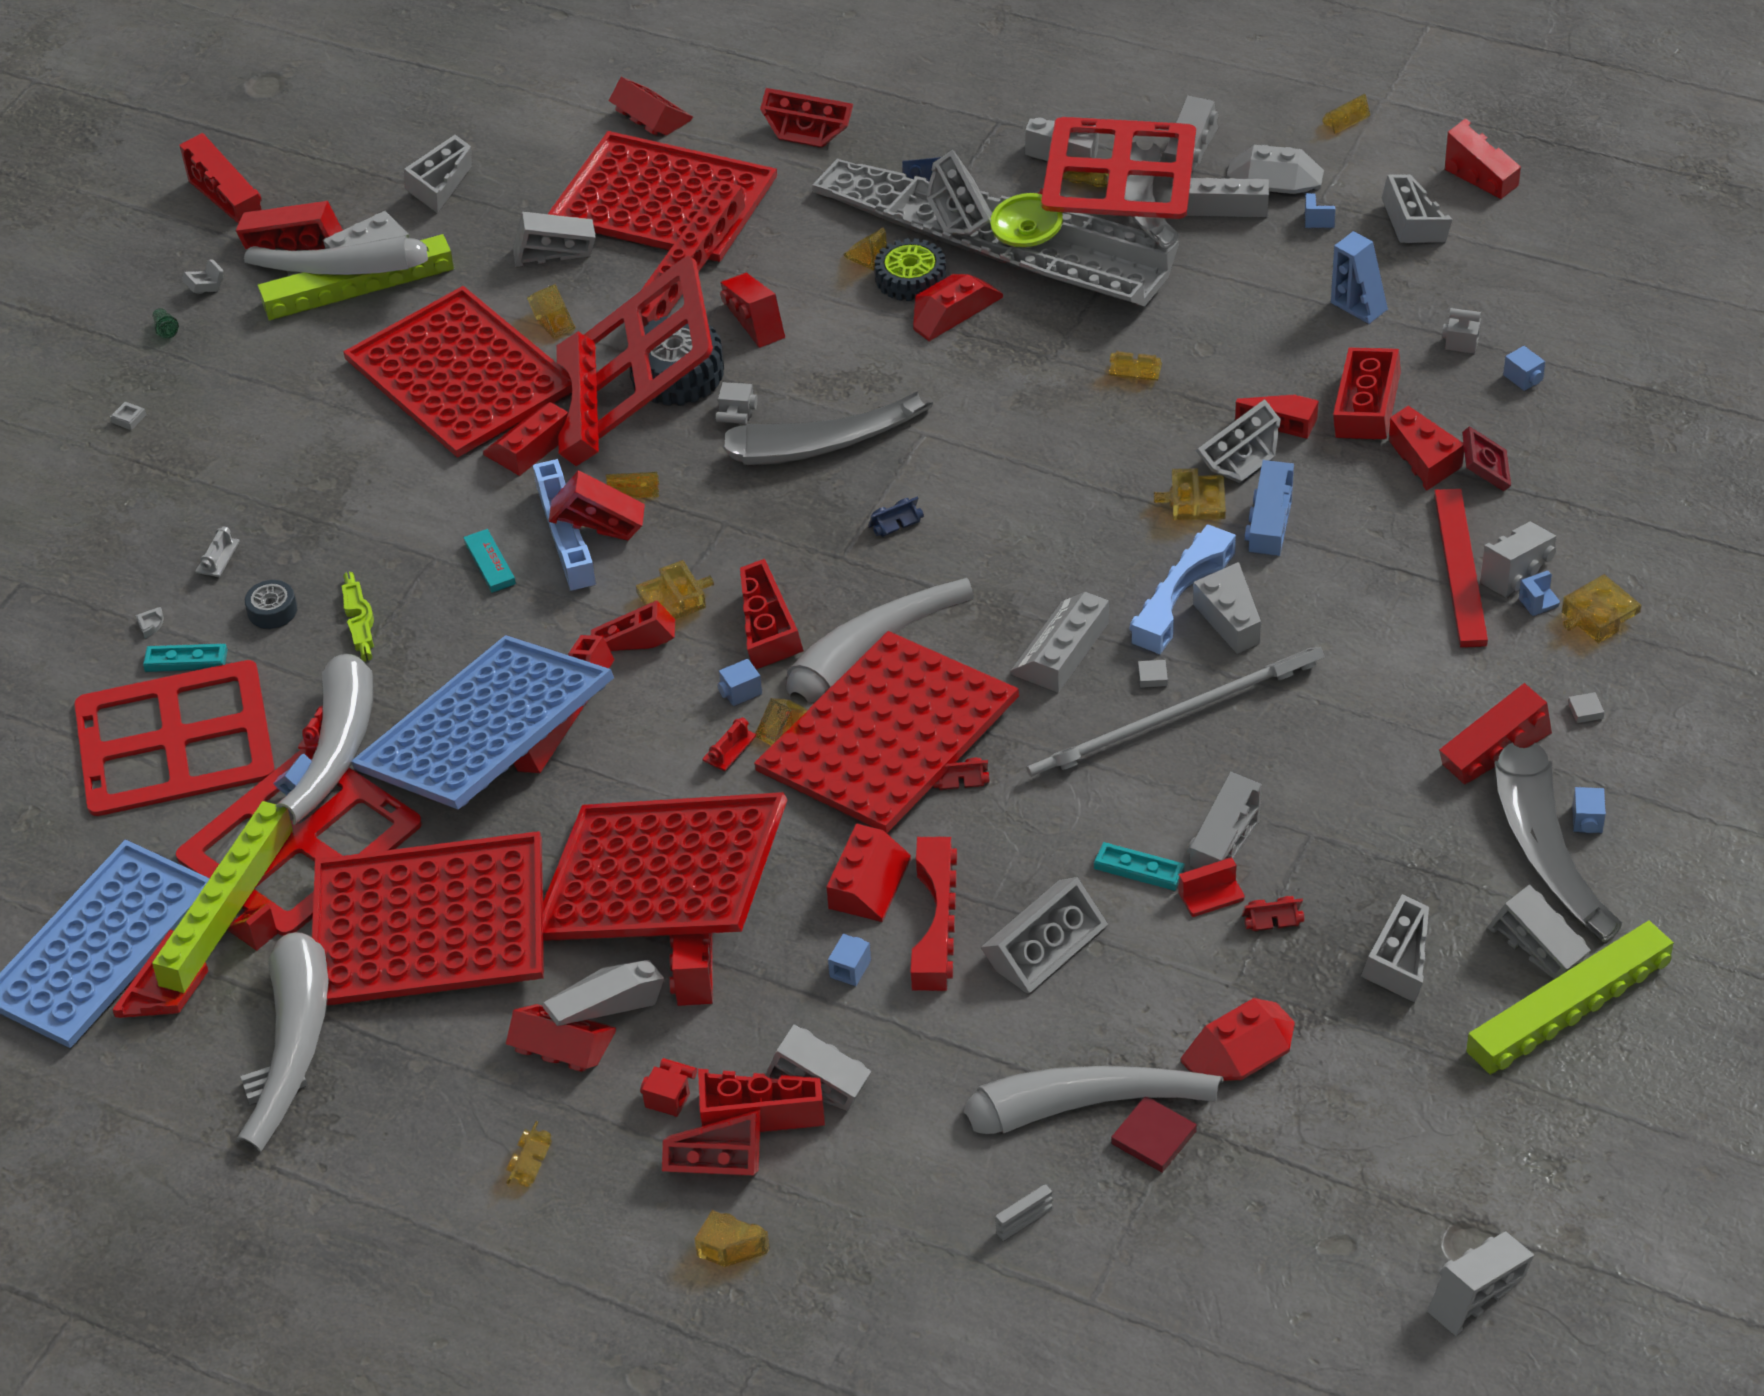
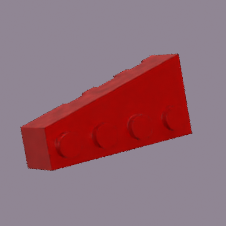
(218, 178)
(289, 227)
(768, 621)
(692, 969)
(783, 1102)

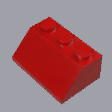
(647, 108)
(529, 439)
(867, 874)
(575, 1043)

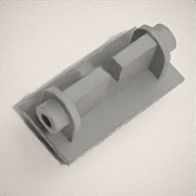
(218, 553)

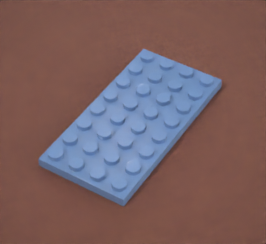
(97, 943)

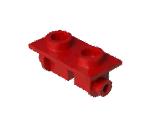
(312, 731)
(730, 745)
(970, 770)
(1284, 910)

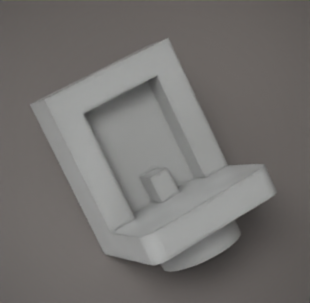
(204, 280)

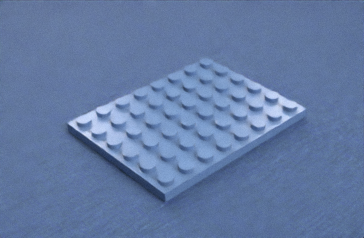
(482, 721)

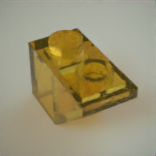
(551, 311)
(730, 1241)

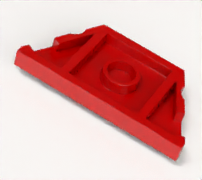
(147, 998)

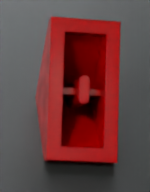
(254, 926)

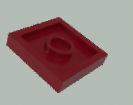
(1486, 458)
(1153, 1134)

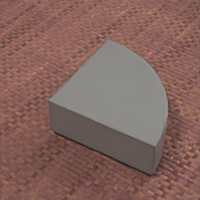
(150, 621)

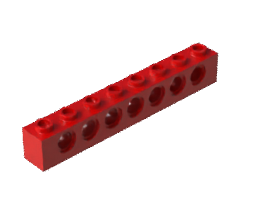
(697, 241)

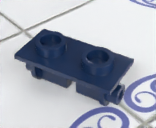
(918, 168)
(885, 519)

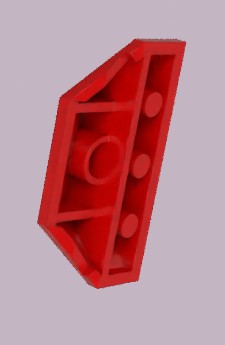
(804, 117)
(951, 303)
(1241, 1041)

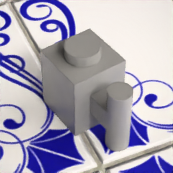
(1462, 330)
(736, 403)

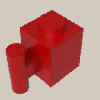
(667, 1087)

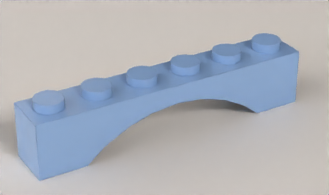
(568, 540)
(1207, 555)

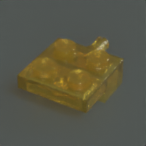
(1194, 495)
(675, 590)
(1599, 608)

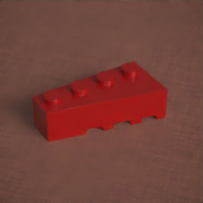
(1516, 719)

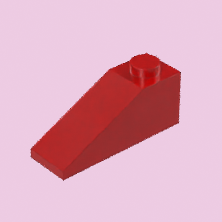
(1296, 412)
(638, 629)

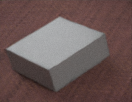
(128, 415)
(1152, 673)
(1586, 707)

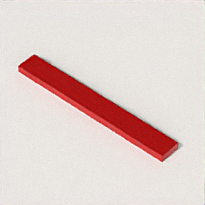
(1460, 568)

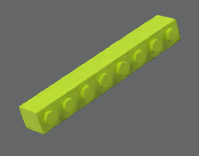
(311, 290)
(222, 897)
(1569, 997)

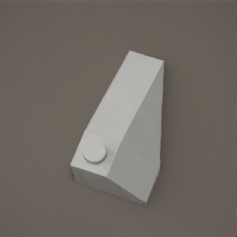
(607, 993)

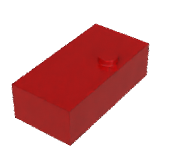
(1367, 393)

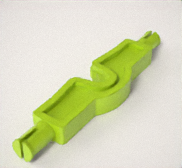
(361, 624)

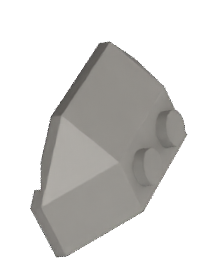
(1286, 168)
(956, 197)
(1243, 444)

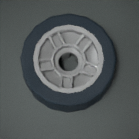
(271, 604)

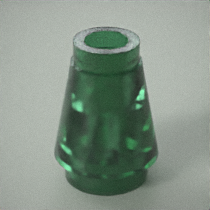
(165, 323)

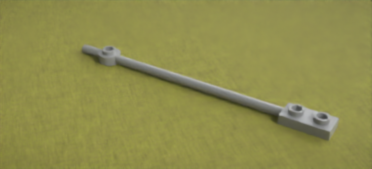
(1280, 669)

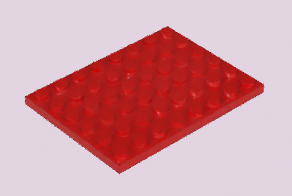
(655, 189)
(460, 370)
(887, 731)
(661, 867)
(430, 917)

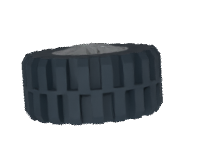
(695, 383)

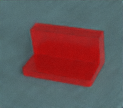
(1210, 887)

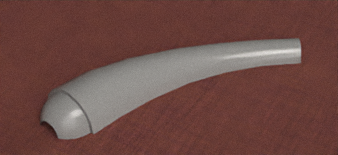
(1141, 189)
(362, 258)
(801, 441)
(842, 647)
(343, 727)
(1529, 803)
(300, 999)
(1042, 1093)

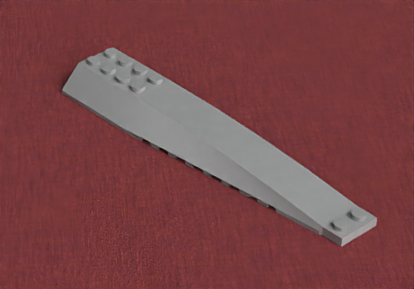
(1082, 253)

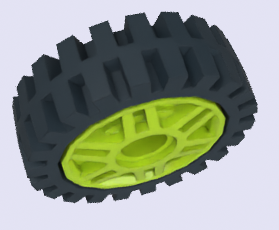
(909, 268)

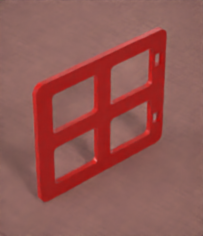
(1119, 168)
(641, 345)
(173, 737)
(304, 835)

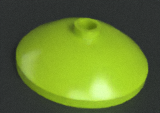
(1023, 222)

